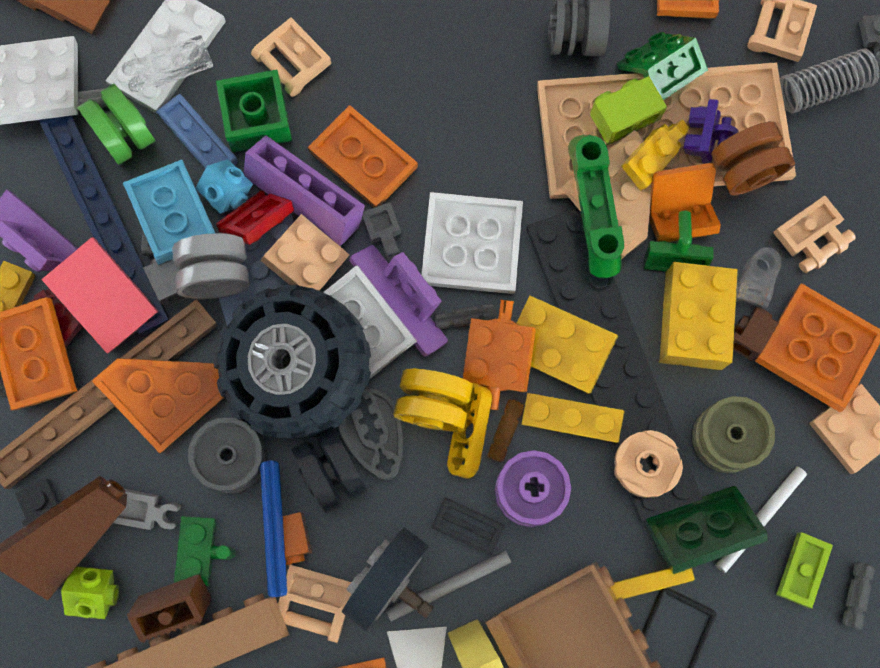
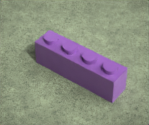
(311, 193)

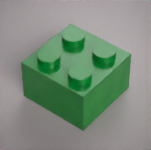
(253, 109)

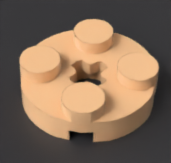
(666, 458)

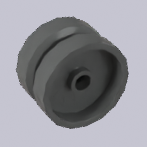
(219, 438)

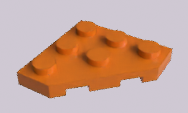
(160, 395)

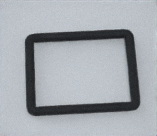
(692, 603)

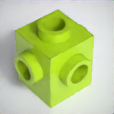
(89, 593)

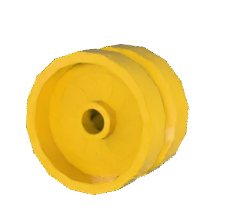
(433, 400)

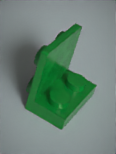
(667, 60)

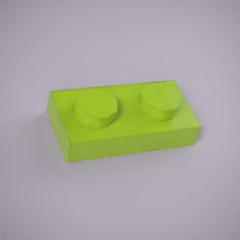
(804, 570)

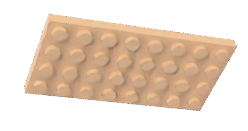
(744, 94)

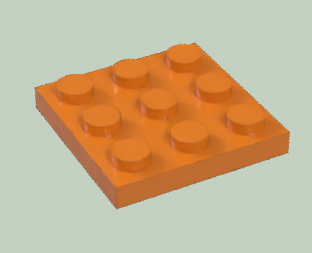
(820, 347)

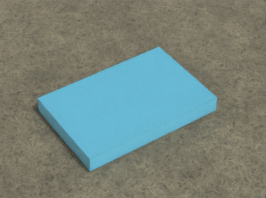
(167, 208)

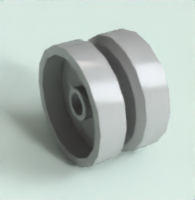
(210, 266)

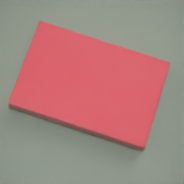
(100, 295)

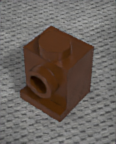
(753, 333)

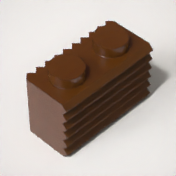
(169, 608)

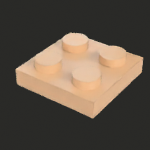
(305, 255)
(853, 432)

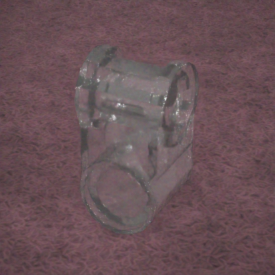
(758, 285)

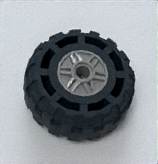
(292, 362)

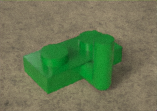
(662, 254)
(198, 550)

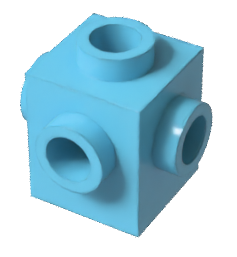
(224, 186)

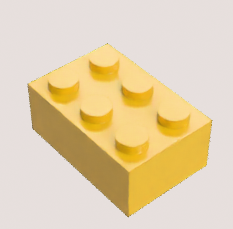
(698, 316)

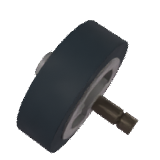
(387, 580)

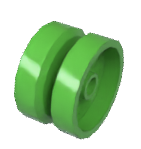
(116, 124)

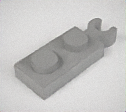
(143, 511)

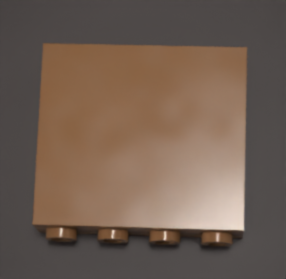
(571, 627)

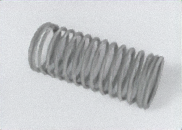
(858, 76)

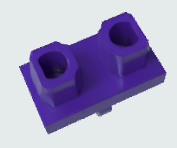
(709, 120)

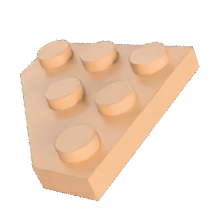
(630, 203)

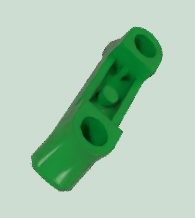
(597, 205)

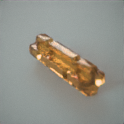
(505, 430)

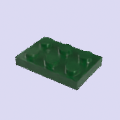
(706, 529)

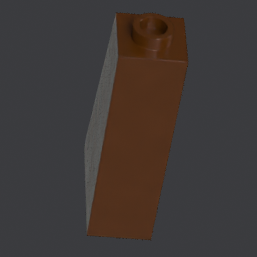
(58, 540)

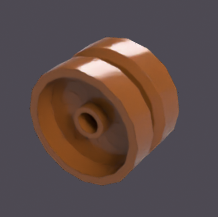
(752, 158)

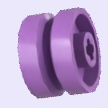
(549, 479)

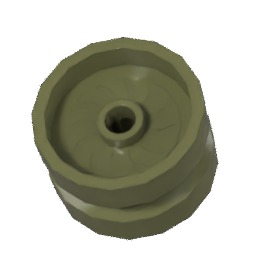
(752, 432)

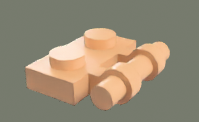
(809, 226)

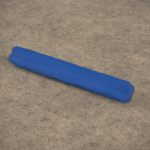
(273, 529)

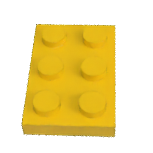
(566, 344)

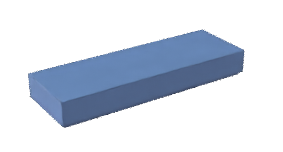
(194, 132)

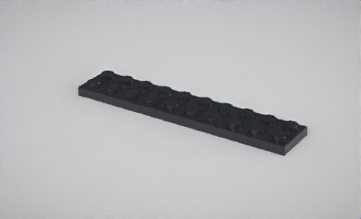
(626, 377)

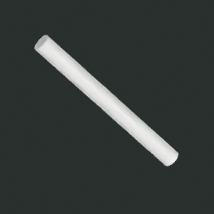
(768, 511)

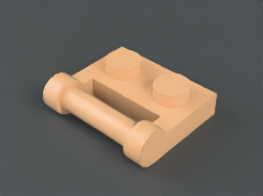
(791, 30)
(298, 50)
(317, 592)

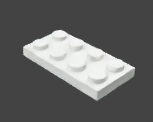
(170, 25)

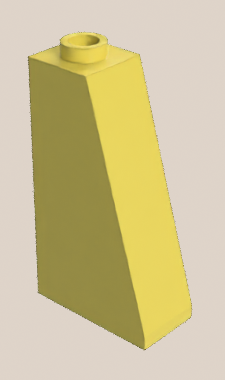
(474, 647)

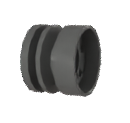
(579, 23)

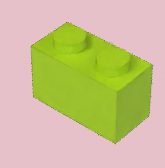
(627, 109)

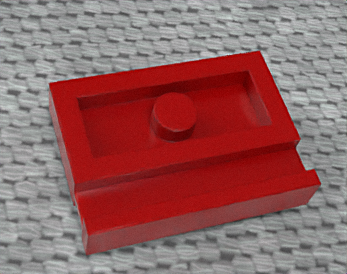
(255, 217)

